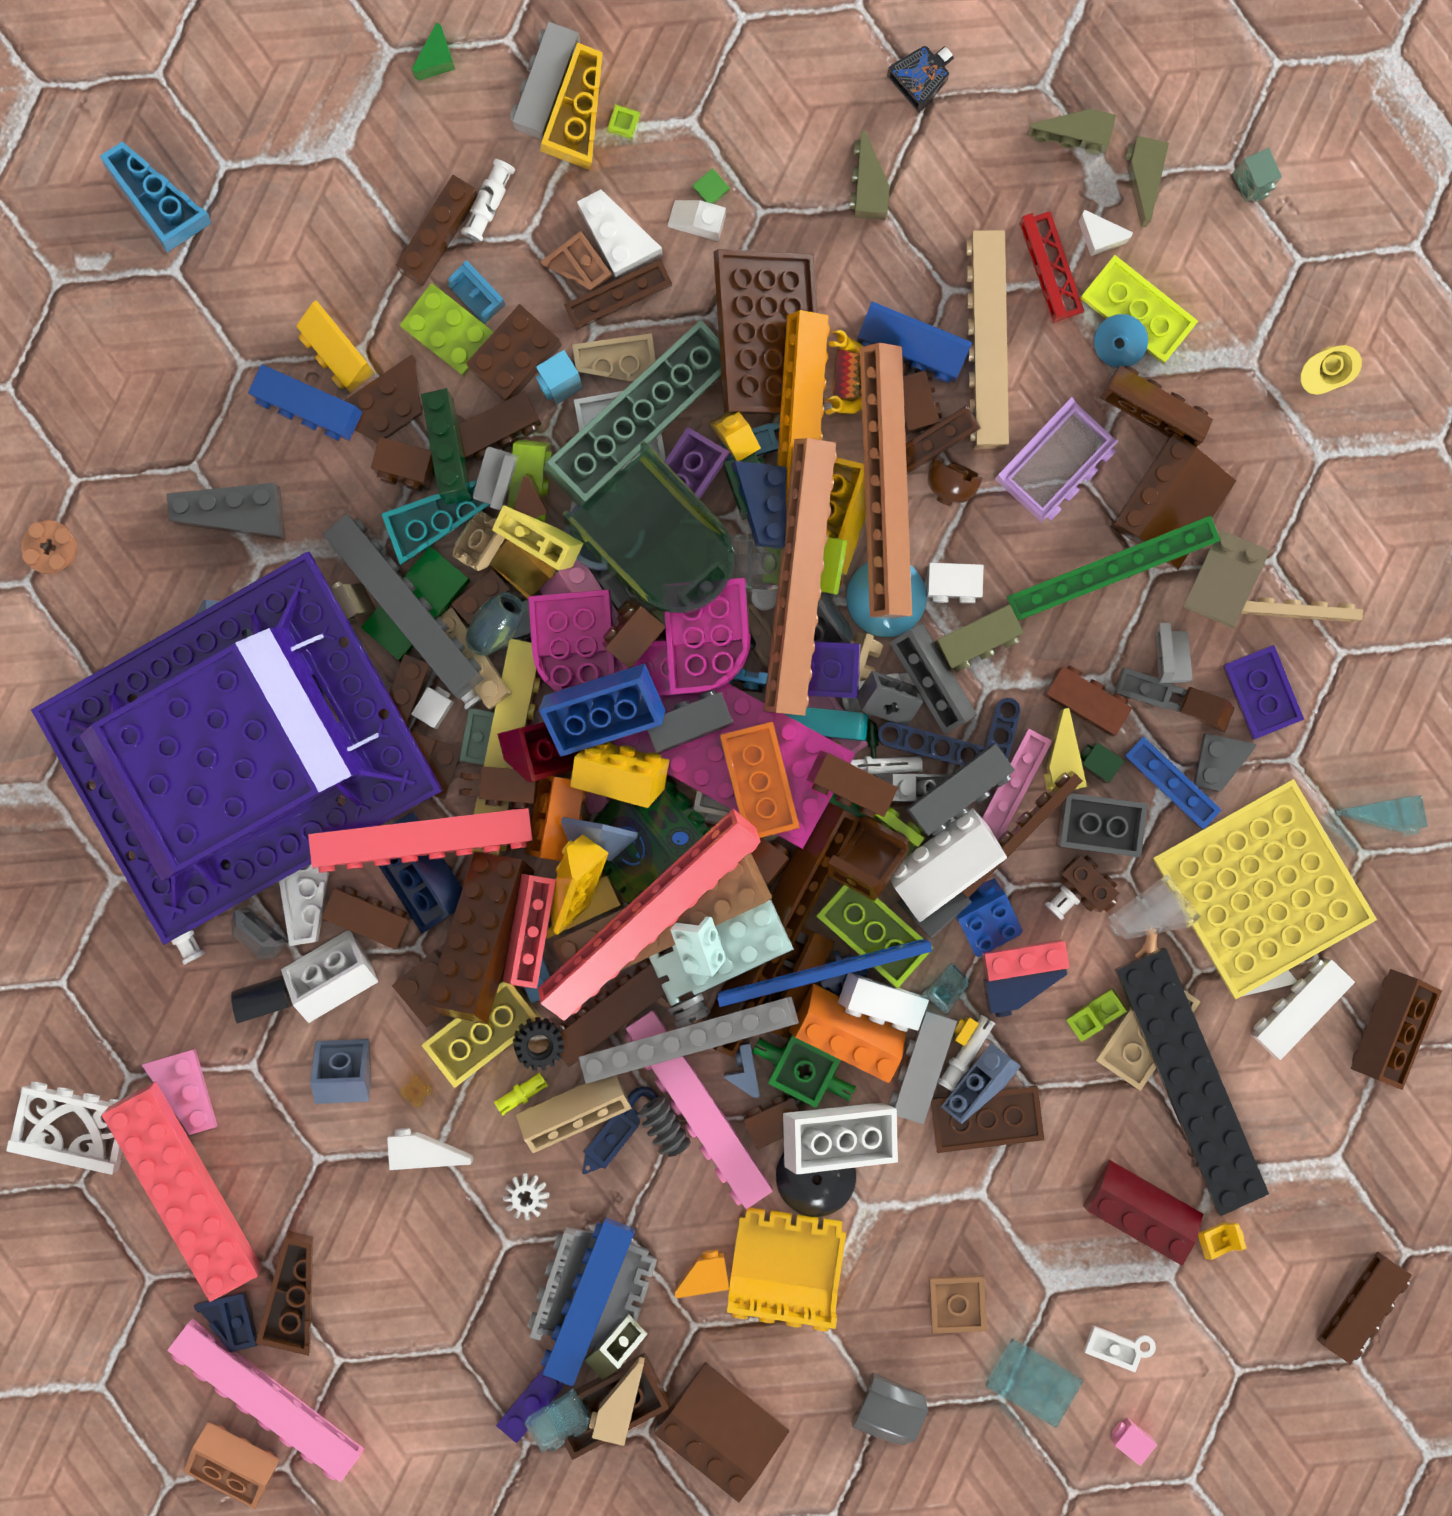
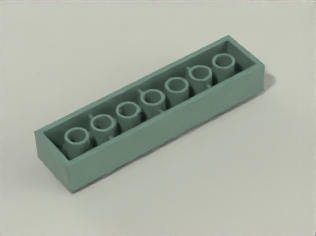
(637, 415)

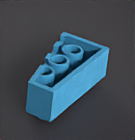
(159, 203)

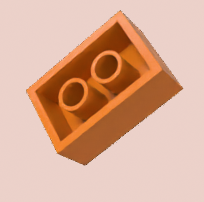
(553, 801)

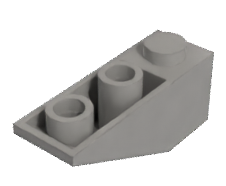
(912, 785)

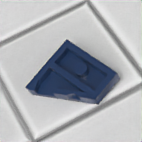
(231, 1320)

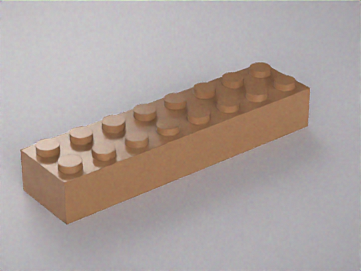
(732, 896)

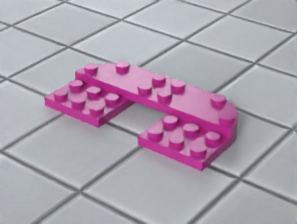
(699, 652)

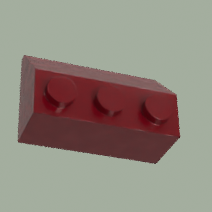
(533, 752)

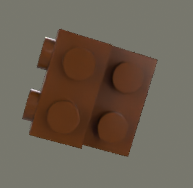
(441, 758)

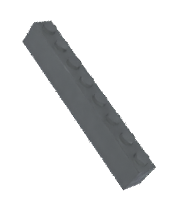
(403, 606)

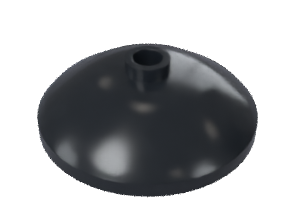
(815, 1198)

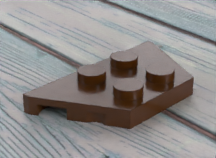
(388, 401)

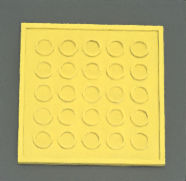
(1266, 889)

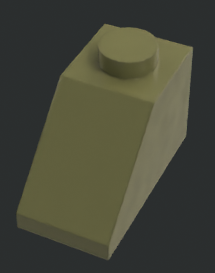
(615, 1347)

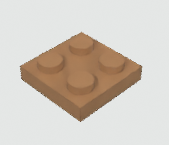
(957, 1304)

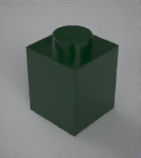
(1100, 762)

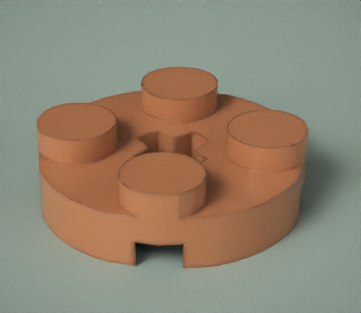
(37, 536)

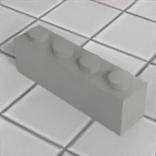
(545, 80)
(923, 1067)

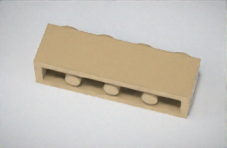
(572, 1112)

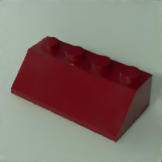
(1144, 1212)

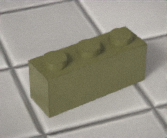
(980, 638)

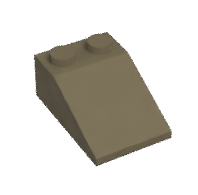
(1226, 579)

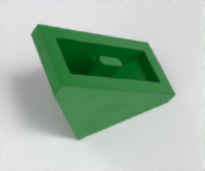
(434, 56)

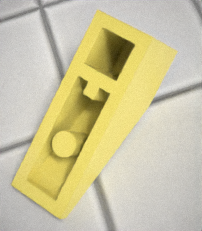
(538, 538)
(1064, 752)

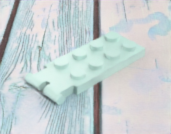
(747, 943)

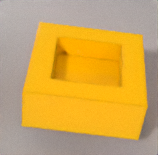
(964, 1030)

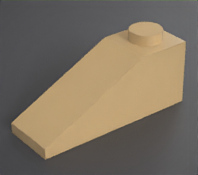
(616, 1409)

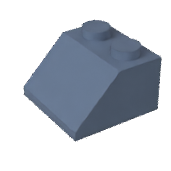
(341, 1071)

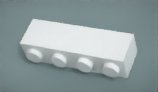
(1302, 1008)

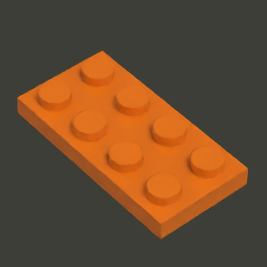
(760, 779)

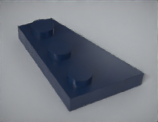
(765, 500)

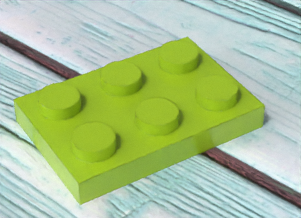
(446, 328)

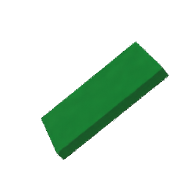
(435, 581)

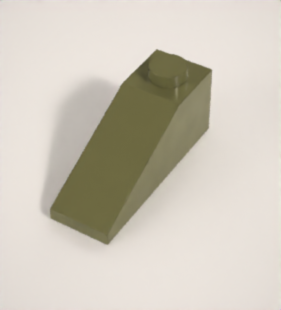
(1145, 172)

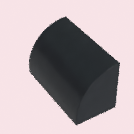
(260, 999)

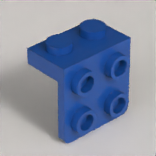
(989, 919)

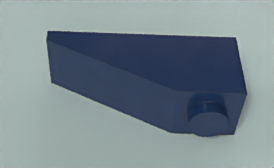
(1015, 992)

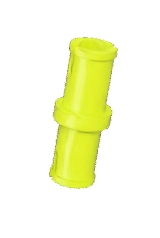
(520, 1093)

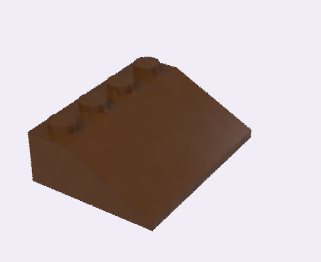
(1174, 492)
(721, 1432)

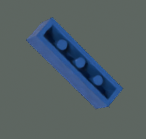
(304, 402)

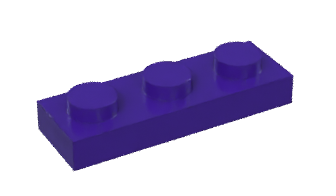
(533, 1398)

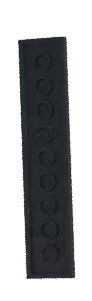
(1192, 1081)

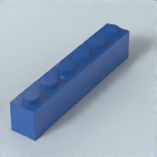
(589, 1301)

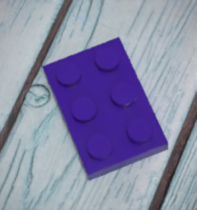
(835, 670)
(1263, 692)

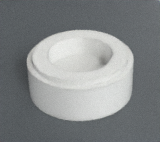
(764, 601)

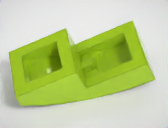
(1096, 1014)

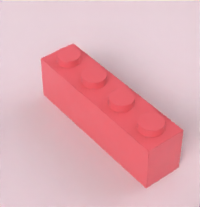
(529, 931)

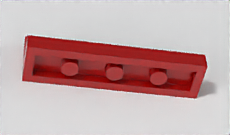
(1045, 268)

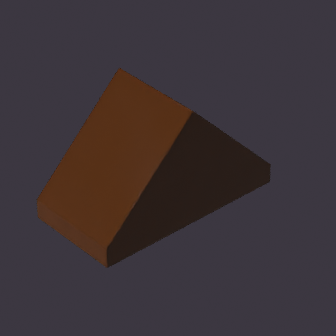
(530, 498)
(1207, 708)

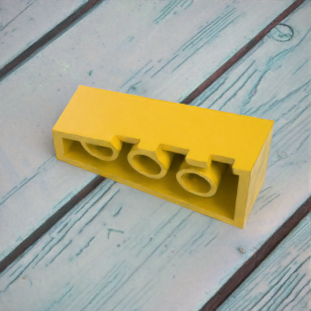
(574, 115)

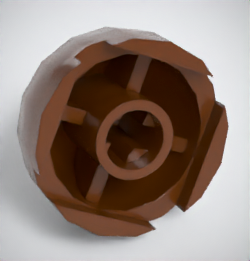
(952, 482)

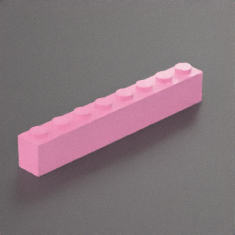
(704, 1119)
(266, 1401)

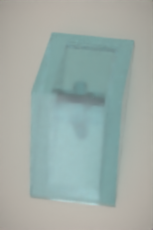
(947, 988)

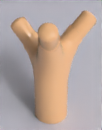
(1149, 946)

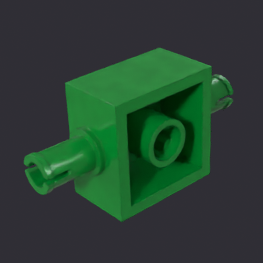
(810, 1086)

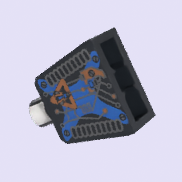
(921, 75)

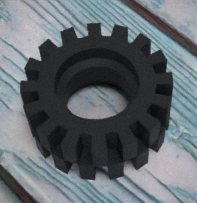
(532, 1029)

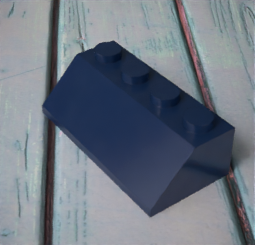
(424, 886)

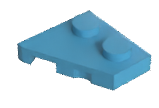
(750, 679)

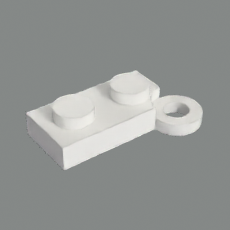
(1117, 1349)

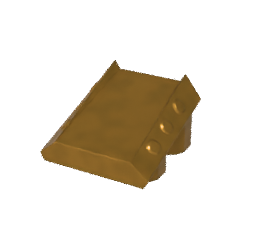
(521, 568)

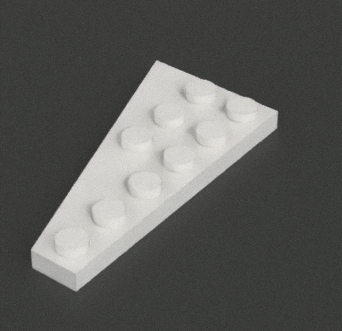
(303, 903)

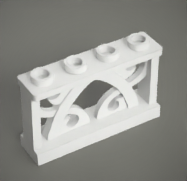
(35, 1144)

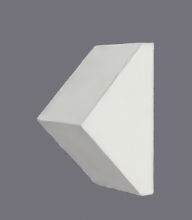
(1102, 234)

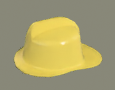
(1330, 369)

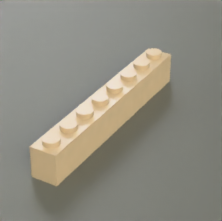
(989, 338)

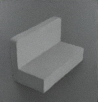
(495, 477)
(1173, 655)

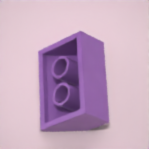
(696, 460)

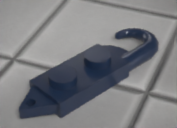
(614, 1134)

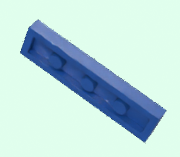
(1172, 783)

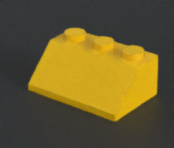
(333, 348)
(576, 881)

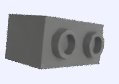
(889, 698)

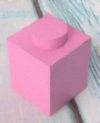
(1133, 1441)

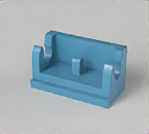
(475, 292)

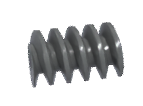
(664, 1126)

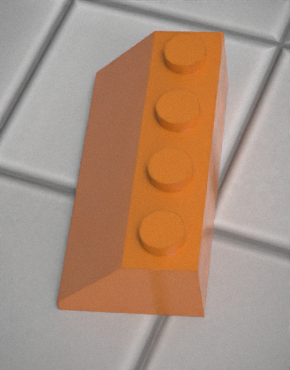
(847, 1037)

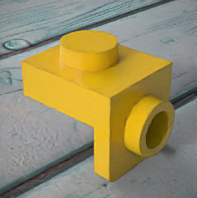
(1221, 1240)

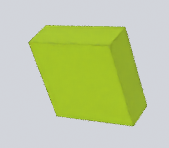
(623, 122)

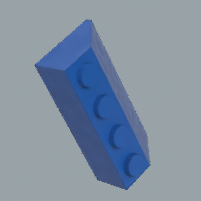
(922, 344)

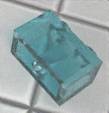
(558, 1421)

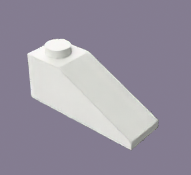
(417, 1150)

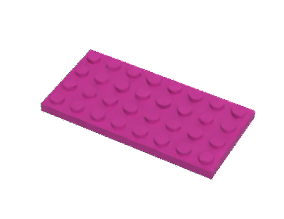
(705, 768)

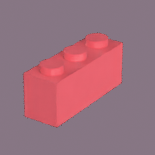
(1025, 960)

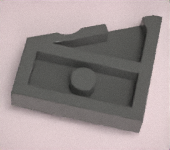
(1220, 760)

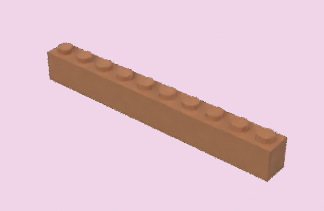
(885, 481)
(800, 576)

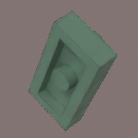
(476, 736)

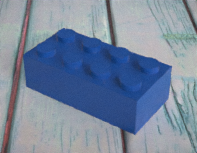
(602, 710)

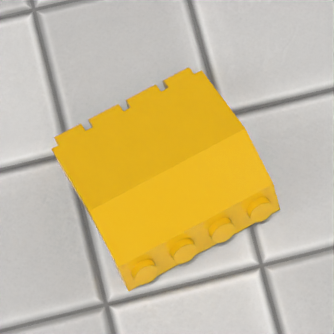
(786, 1269)

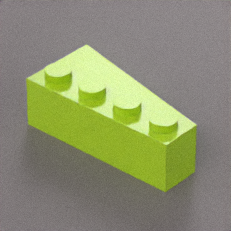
(531, 461)

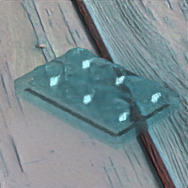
(1034, 1382)

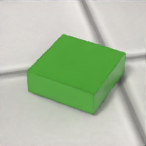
(711, 187)

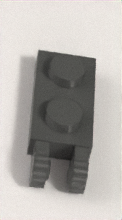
(1148, 689)

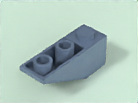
(981, 1083)

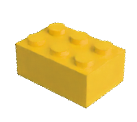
(620, 773)

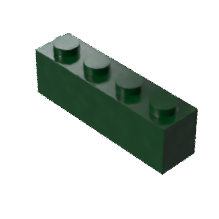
(446, 446)

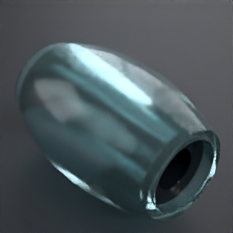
(494, 624)

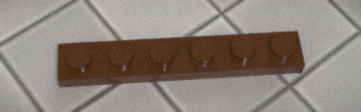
(1030, 821)

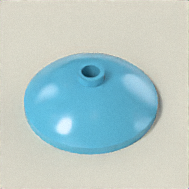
(858, 605)

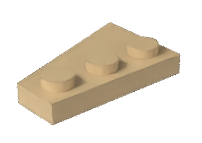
(616, 358)

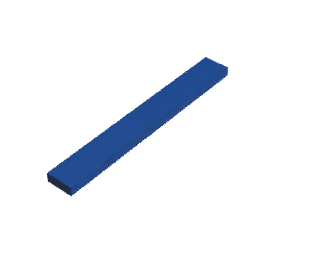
(823, 972)

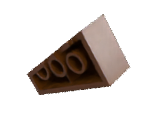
(289, 1303)

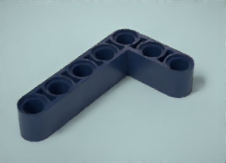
(954, 746)

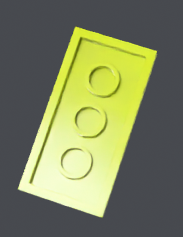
(1125, 291)

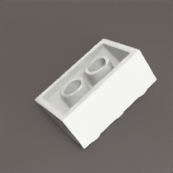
(329, 976)

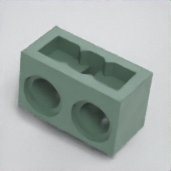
(1257, 176)

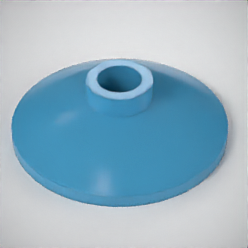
(1129, 330)

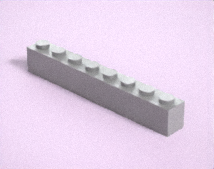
(688, 1040)

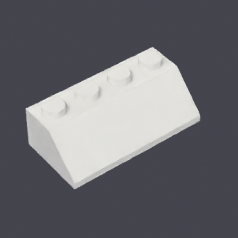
(947, 864)

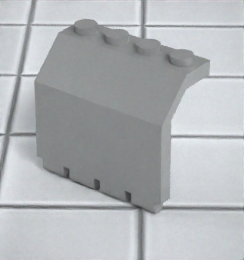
(562, 1273)

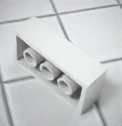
(840, 1138)

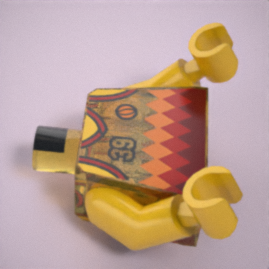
(847, 376)

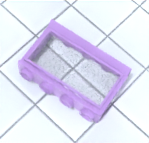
(1057, 461)

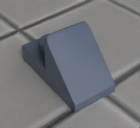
(745, 1078)

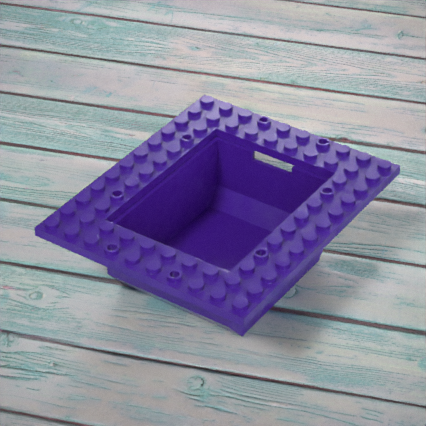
(235, 747)

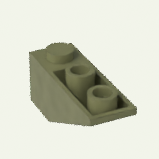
(1082, 129)
(872, 186)

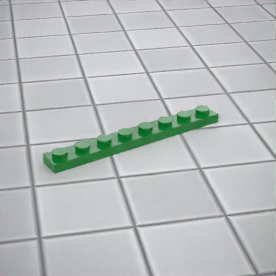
(1114, 568)

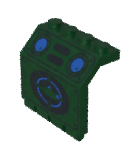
(664, 835)

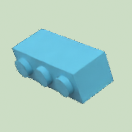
(558, 378)

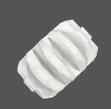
(516, 1198)

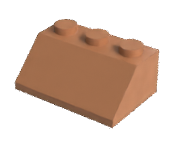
(231, 1464)

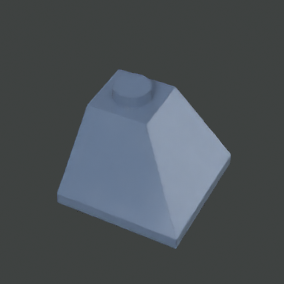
(607, 837)

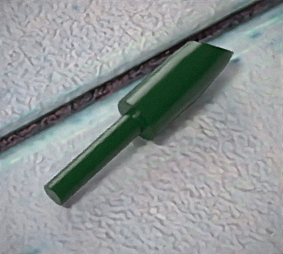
(872, 739)

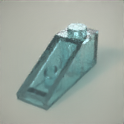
(1395, 815)

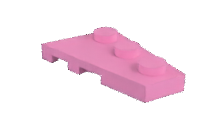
(184, 1089)

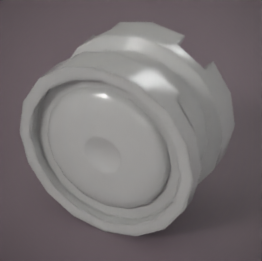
(689, 1010)

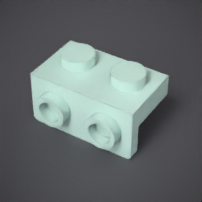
(699, 947)

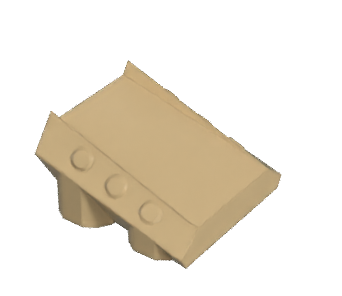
(478, 542)

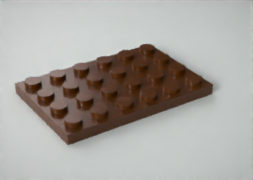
(752, 308)

